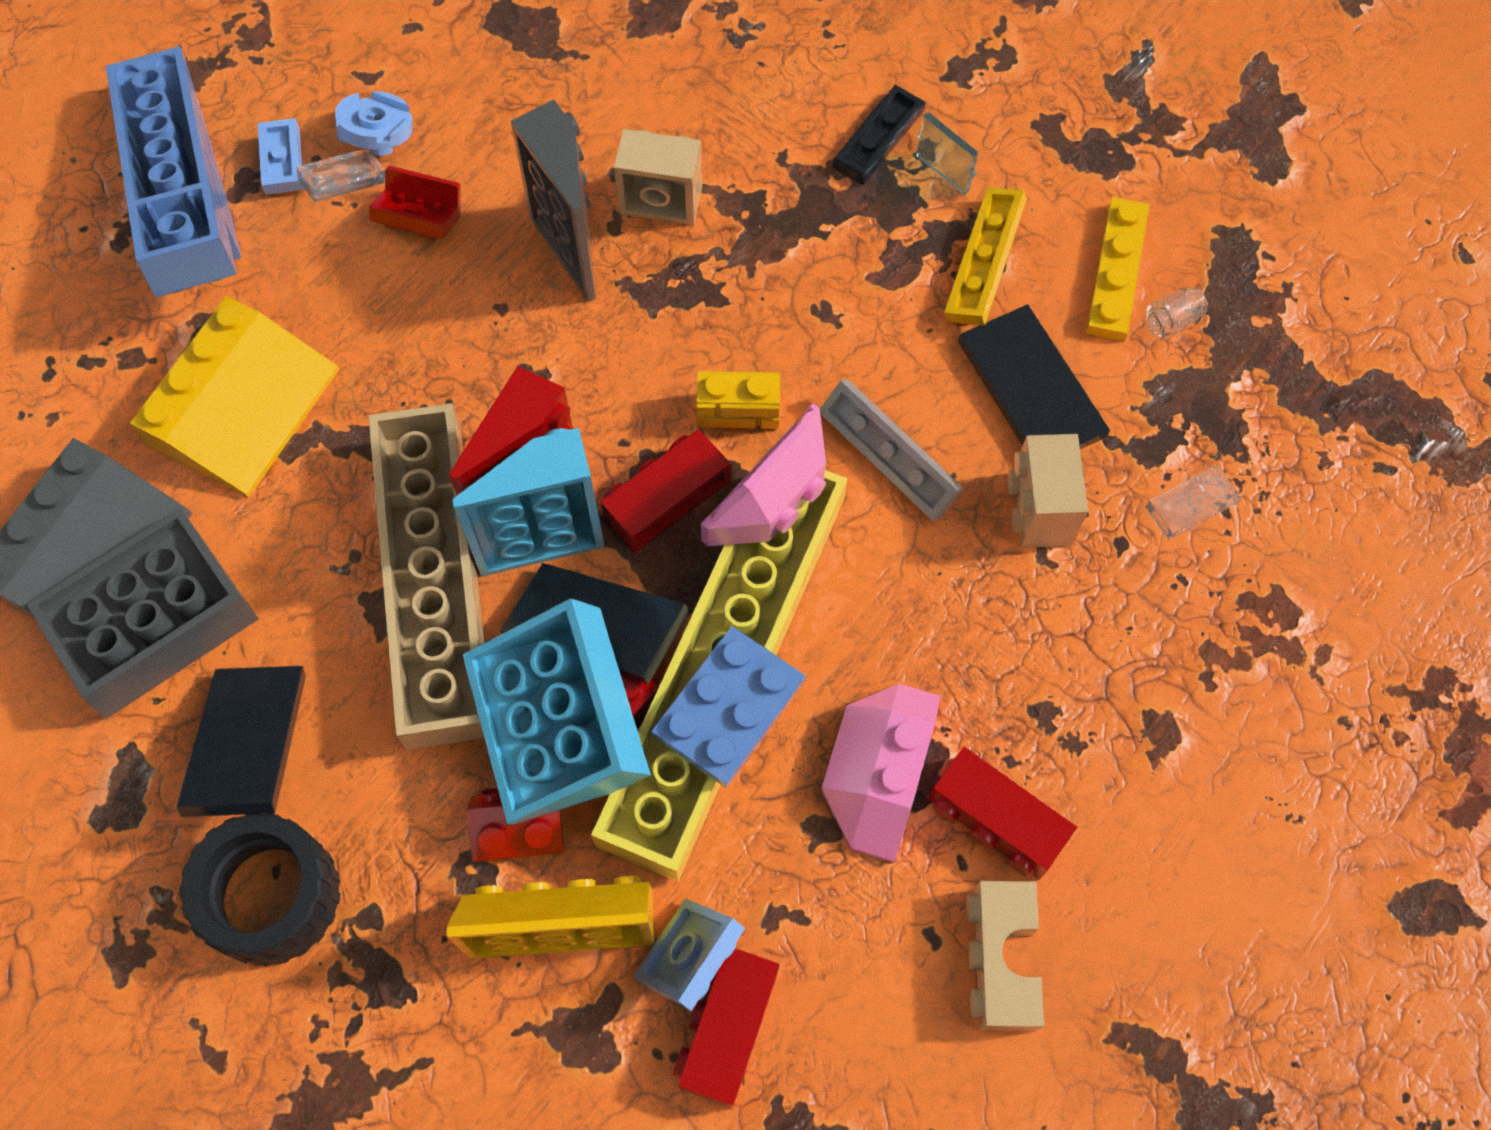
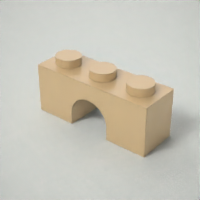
(1002, 997)

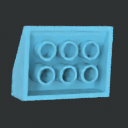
(532, 506)
(555, 712)

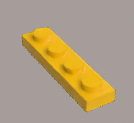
(985, 256)
(1117, 269)

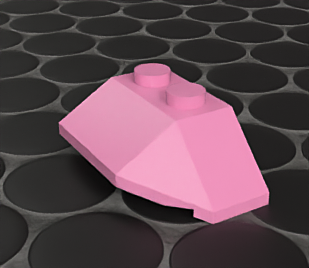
(773, 489)
(879, 767)

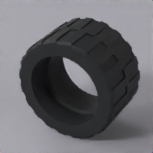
(218, 858)

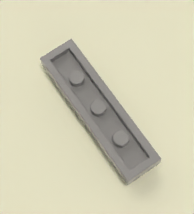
(890, 450)

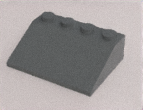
(555, 187)
(71, 519)
(141, 613)

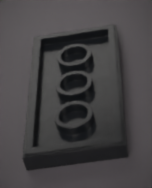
(1031, 379)
(636, 621)
(242, 742)

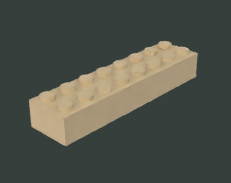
(426, 576)

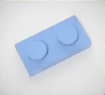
(279, 155)

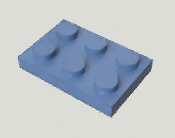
(728, 706)

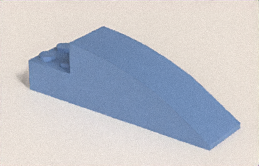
(170, 175)

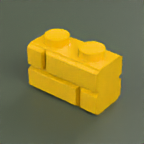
(738, 399)

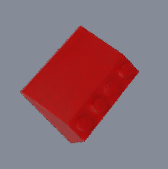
(522, 411)

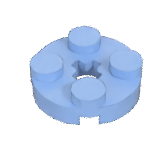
(374, 122)

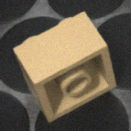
(658, 176)
(1048, 491)

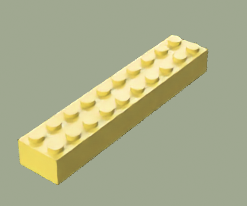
(758, 594)

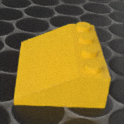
(234, 397)
(554, 919)

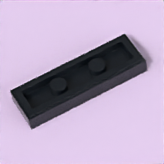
(879, 134)

